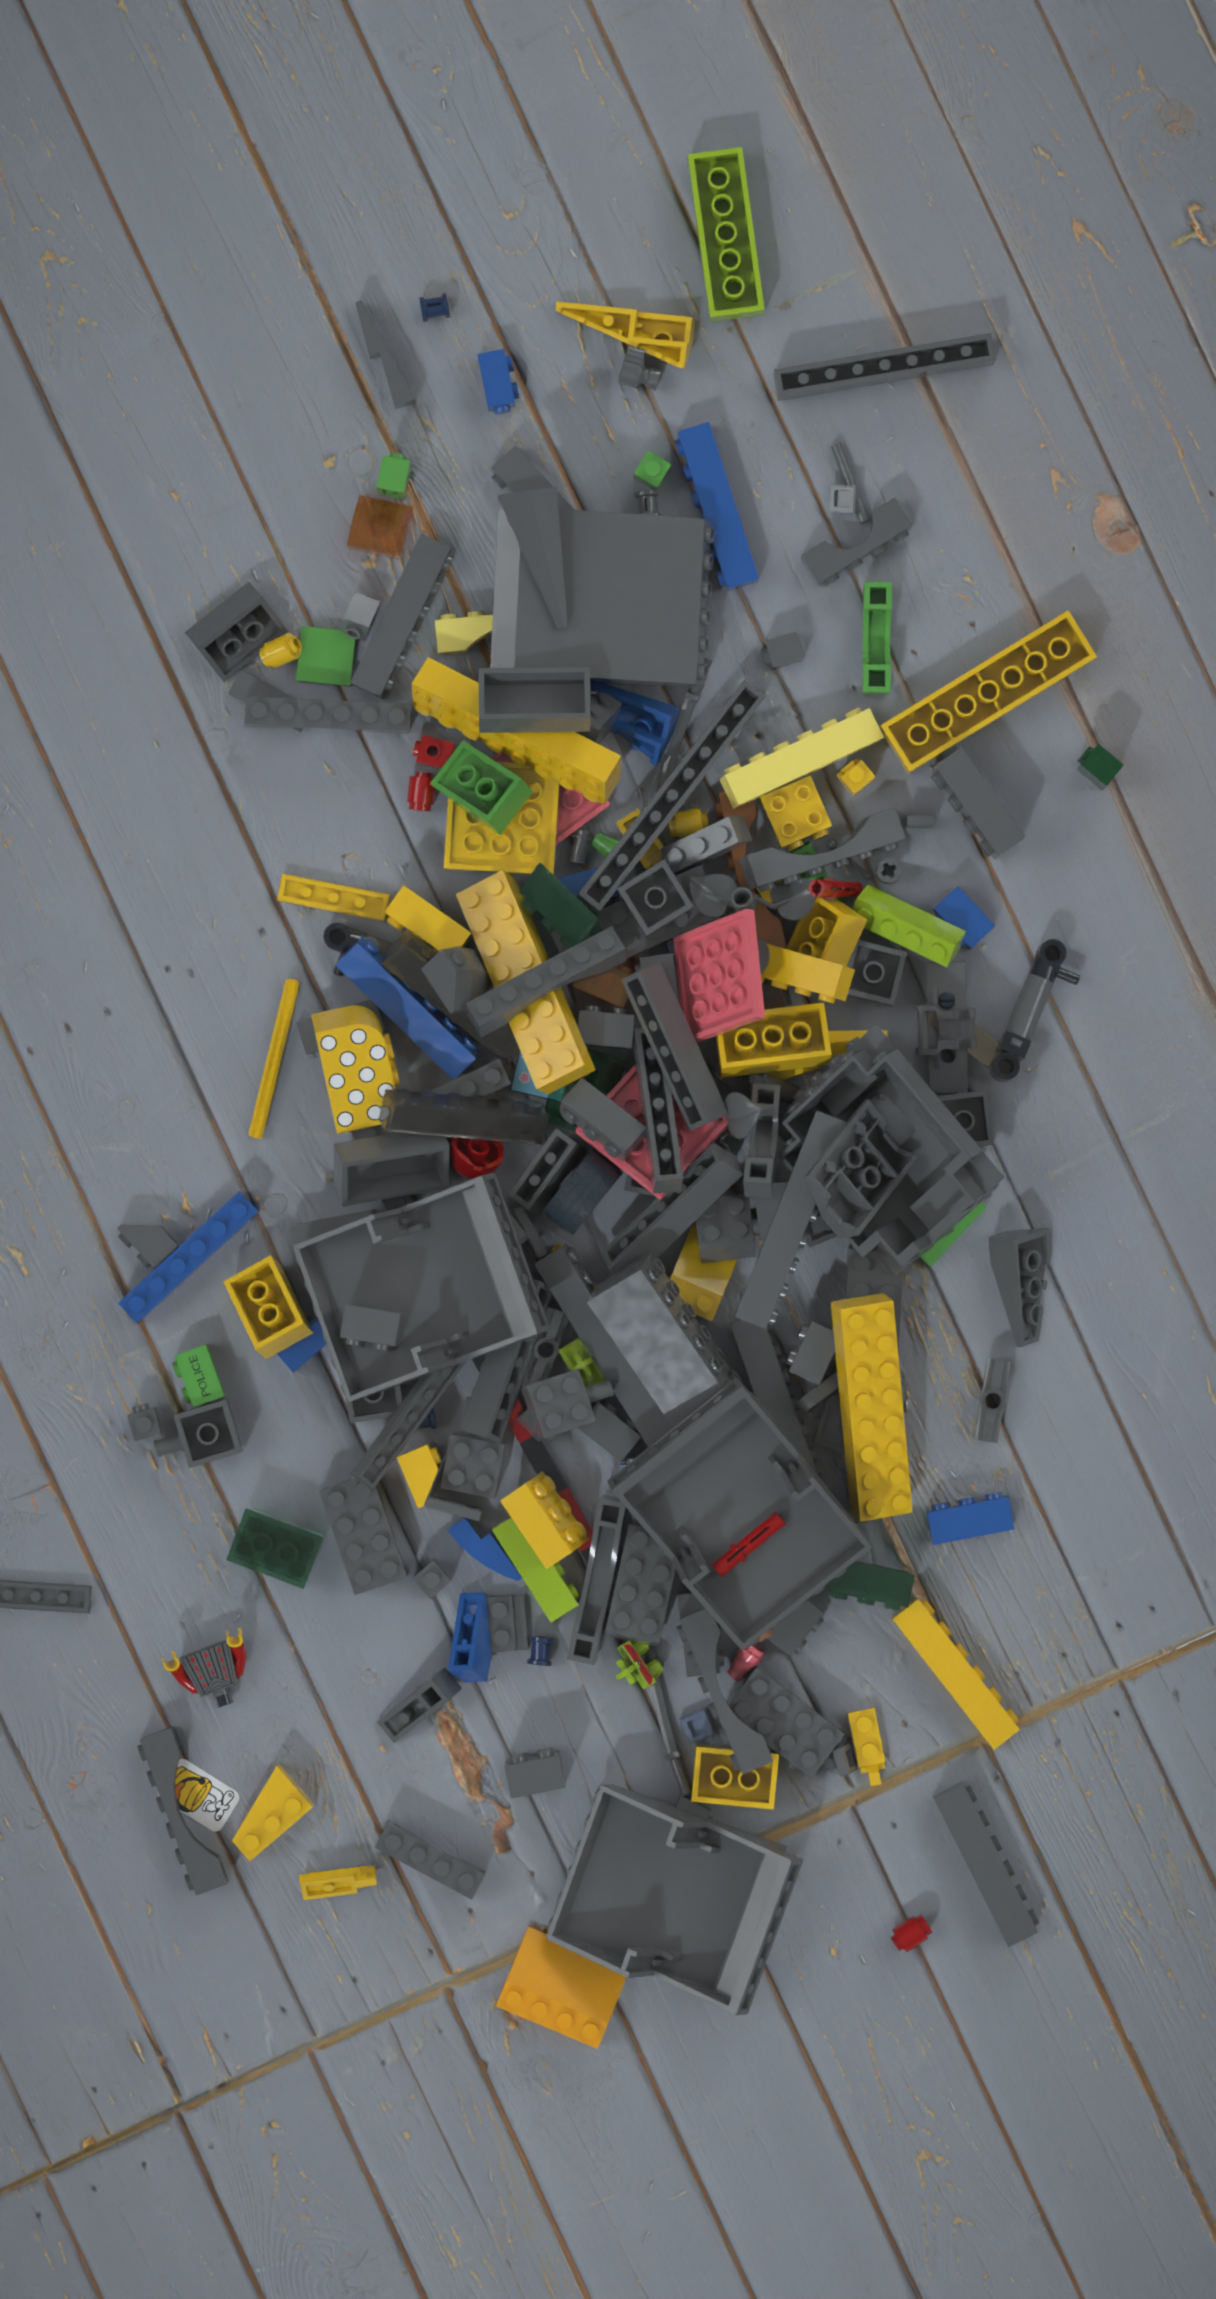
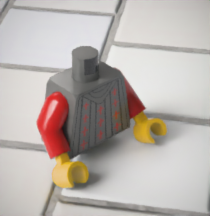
(211, 1668)

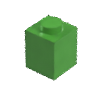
(652, 471)

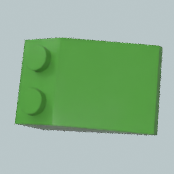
(482, 787)

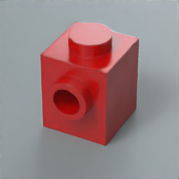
(433, 751)

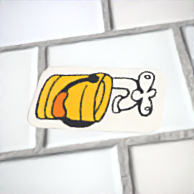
(204, 1796)

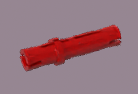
(828, 883)
(722, 1565)

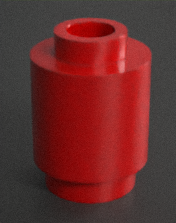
(421, 792)
(911, 1933)

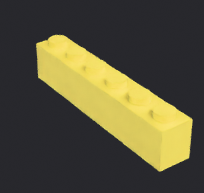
(800, 758)

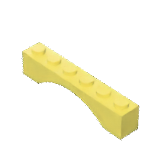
(461, 634)

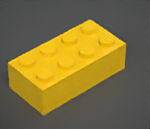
(780, 1041)

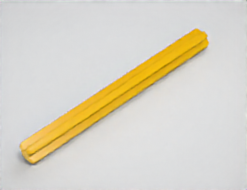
(274, 1058)

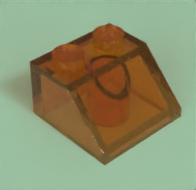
(379, 527)
(606, 986)

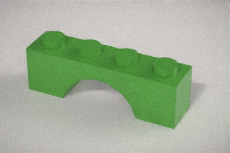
(876, 638)

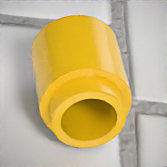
(280, 651)
(688, 822)

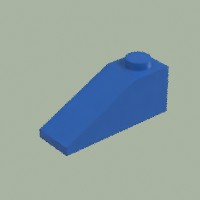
(471, 1639)

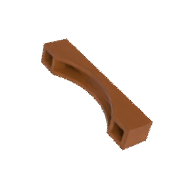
(767, 925)

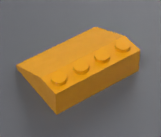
(560, 1989)

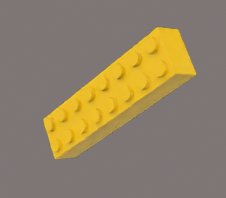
(988, 692)
(558, 755)
(509, 948)
(871, 1407)

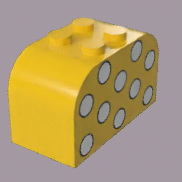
(355, 1065)

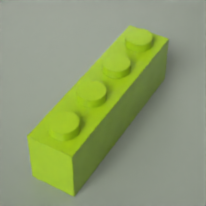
(909, 926)
(545, 1584)

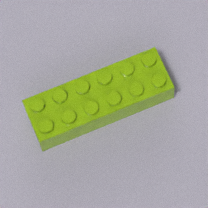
(725, 234)

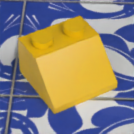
(420, 1470)

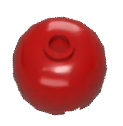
(475, 1156)

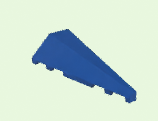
(642, 720)

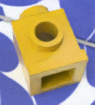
(855, 776)

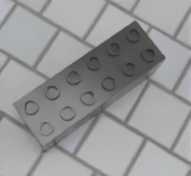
(661, 1338)

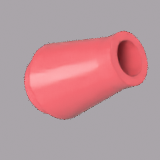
(745, 1661)

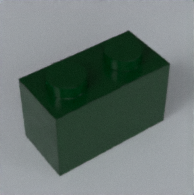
(1099, 766)

